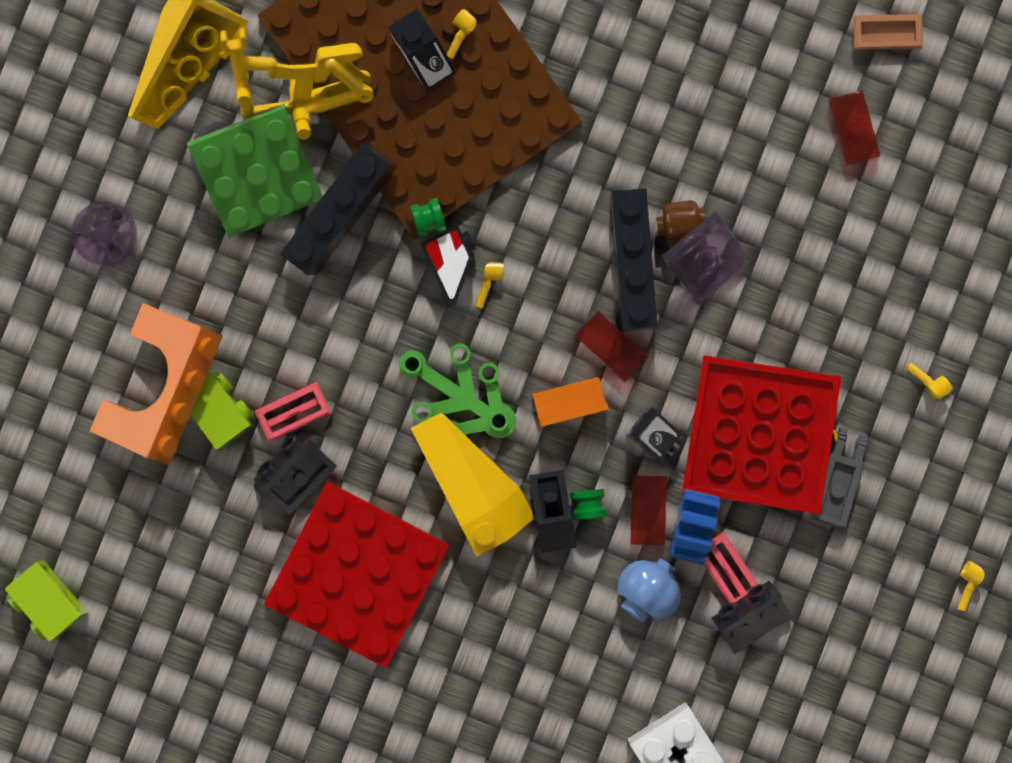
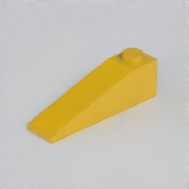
(181, 56)
(479, 492)

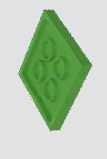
(255, 170)

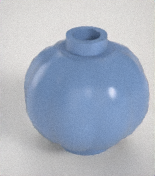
(649, 590)

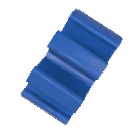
(694, 526)

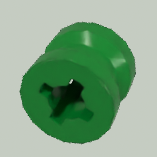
(428, 218)
(588, 504)

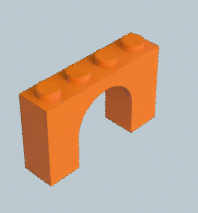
(158, 428)

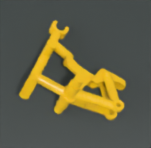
(303, 100)

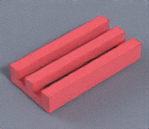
(266, 424)
(739, 562)

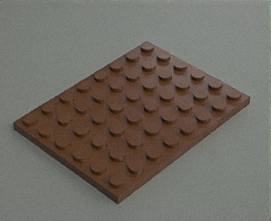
(444, 140)

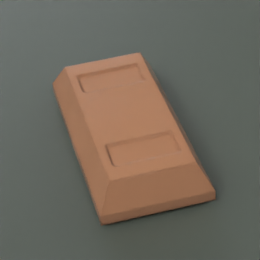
(888, 32)

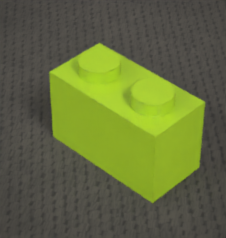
(219, 413)
(45, 601)

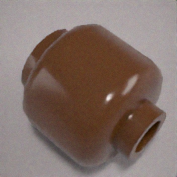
(679, 220)

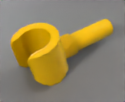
(466, 24)
(492, 272)
(937, 388)
(974, 575)

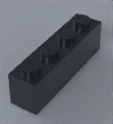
(339, 209)
(633, 260)

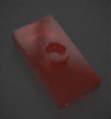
(854, 128)
(611, 346)
(648, 510)

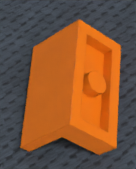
(570, 402)

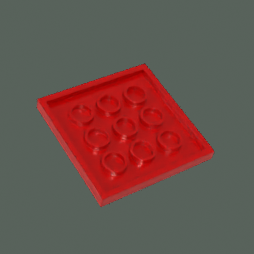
(762, 434)
(356, 574)

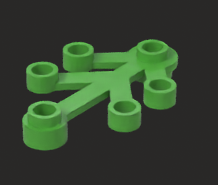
(463, 396)

